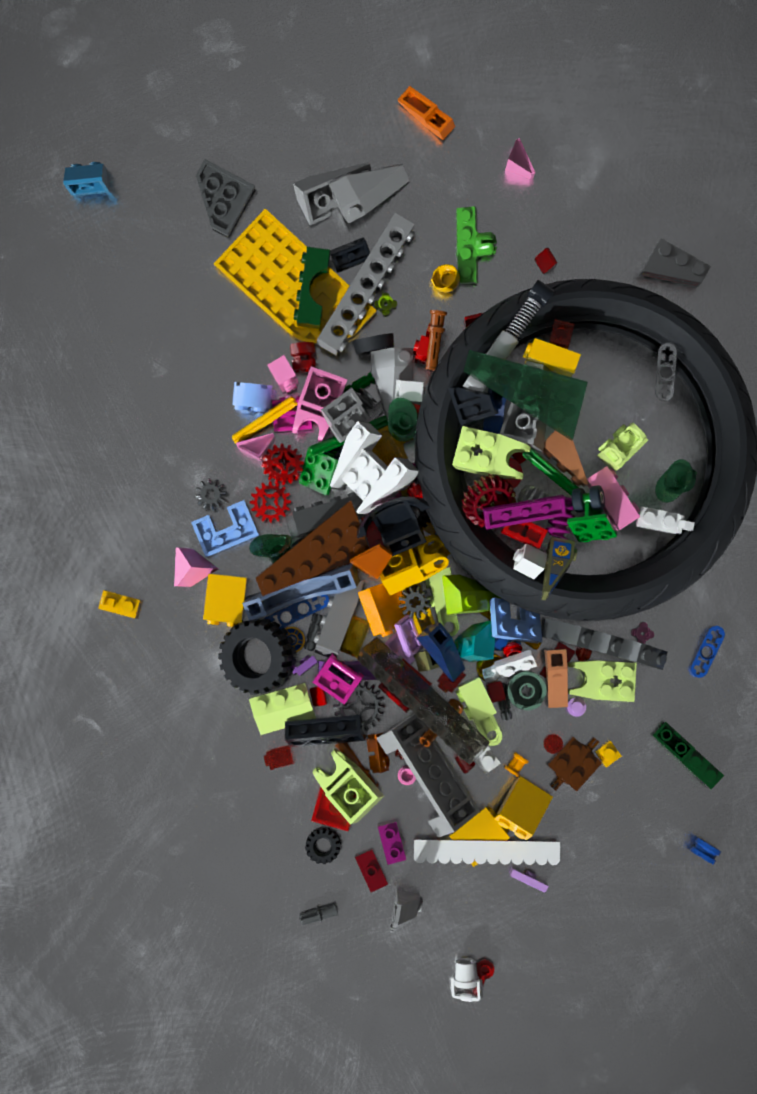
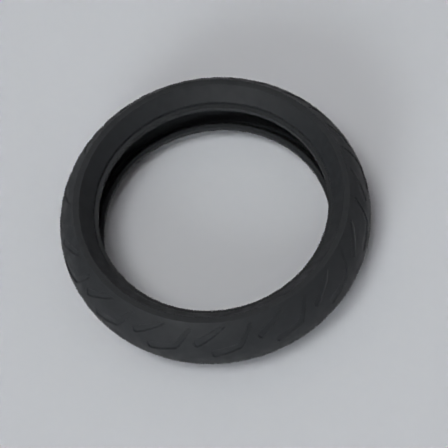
(729, 445)

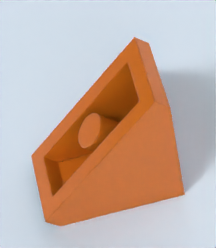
(373, 560)

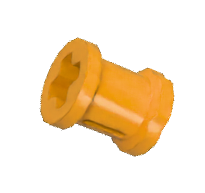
(516, 764)

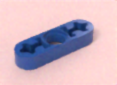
(708, 636)

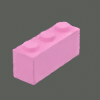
(283, 375)
(617, 505)

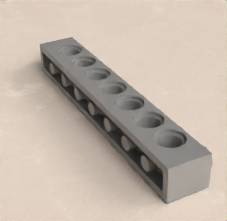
(397, 226)

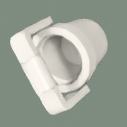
(466, 978)

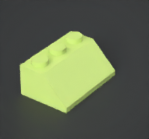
(282, 705)

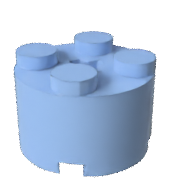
(252, 395)

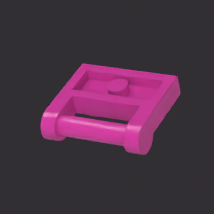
(334, 684)

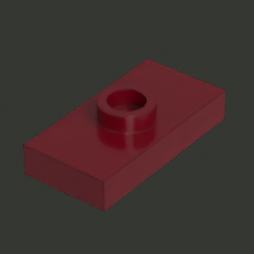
(371, 870)

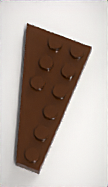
(320, 551)

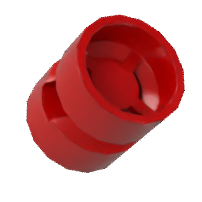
(303, 350)

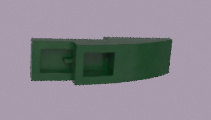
(688, 755)

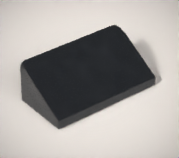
(350, 254)

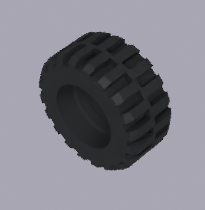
(234, 662)

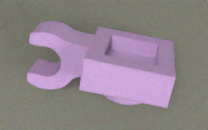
(395, 645)

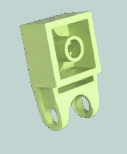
(625, 444)
(495, 454)
(437, 600)
(598, 677)
(479, 708)
(342, 784)

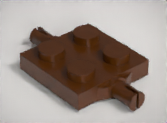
(574, 764)

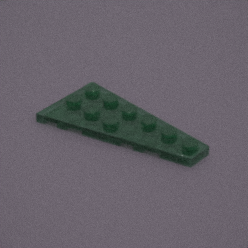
(541, 393)

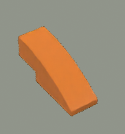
(426, 112)

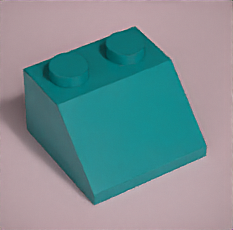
(476, 643)

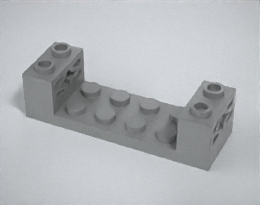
(433, 774)

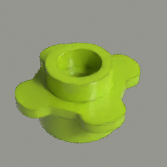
(380, 303)

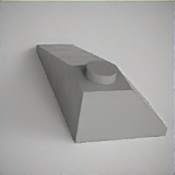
(386, 367)

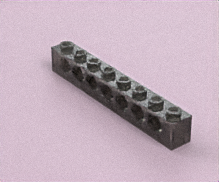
(411, 689)

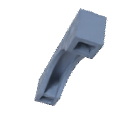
(330, 582)

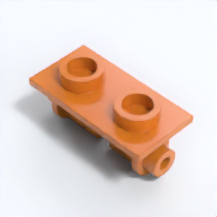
(380, 761)

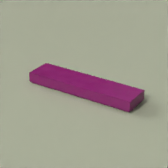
(524, 511)

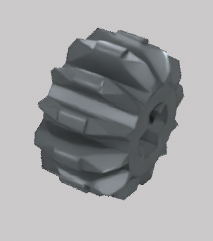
(204, 494)
(418, 607)

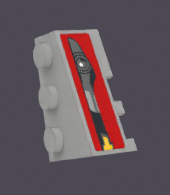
(674, 265)

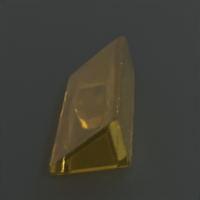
(388, 450)
(355, 636)

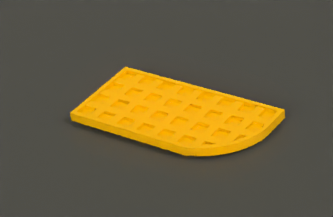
(267, 269)

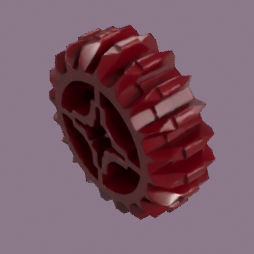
(483, 495)

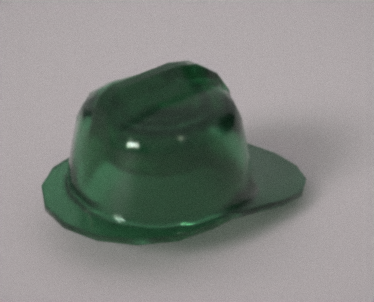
(402, 419)
(675, 481)
(270, 546)

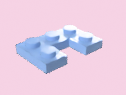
(215, 542)
(524, 630)

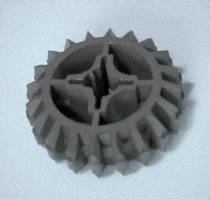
(376, 705)

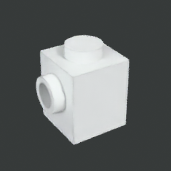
(409, 390)
(529, 561)

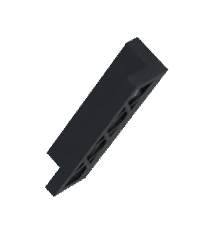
(324, 731)

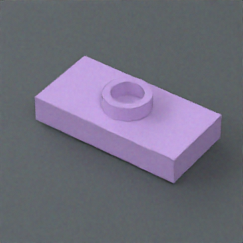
(408, 636)
(528, 878)

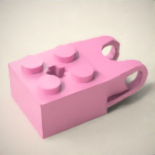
(311, 402)

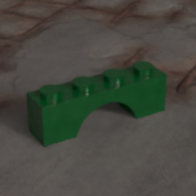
(316, 263)

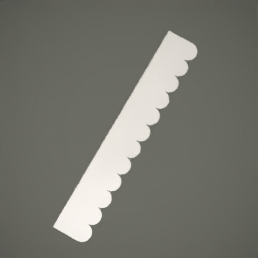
(486, 850)

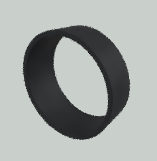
(373, 343)

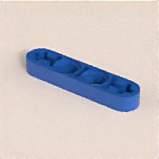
(293, 609)

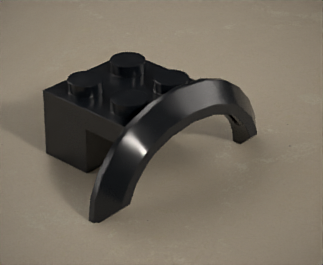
(397, 523)

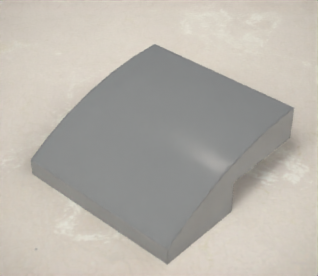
(344, 413)

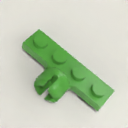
(471, 245)

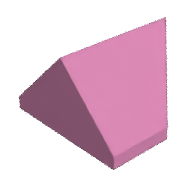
(519, 161)
(257, 446)
(191, 567)

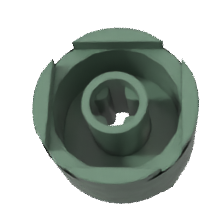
(535, 695)

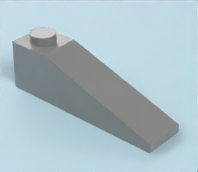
(364, 191)
(316, 196)
(405, 909)

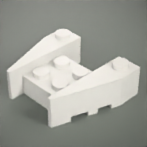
(367, 472)

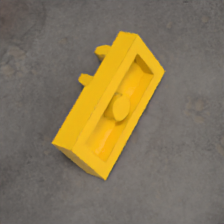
(119, 604)

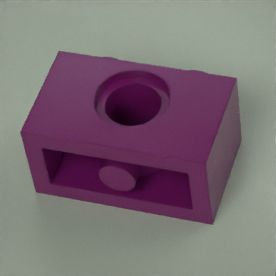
(391, 841)

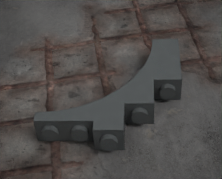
(604, 643)

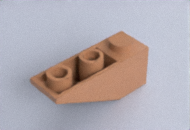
(566, 456)
(556, 677)

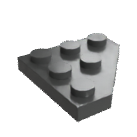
(222, 195)

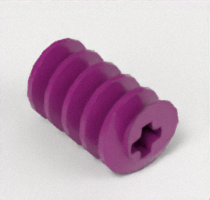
(560, 523)

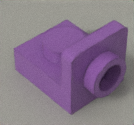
(306, 664)

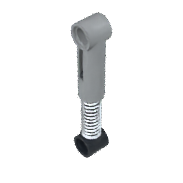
(507, 340)

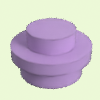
(576, 706)

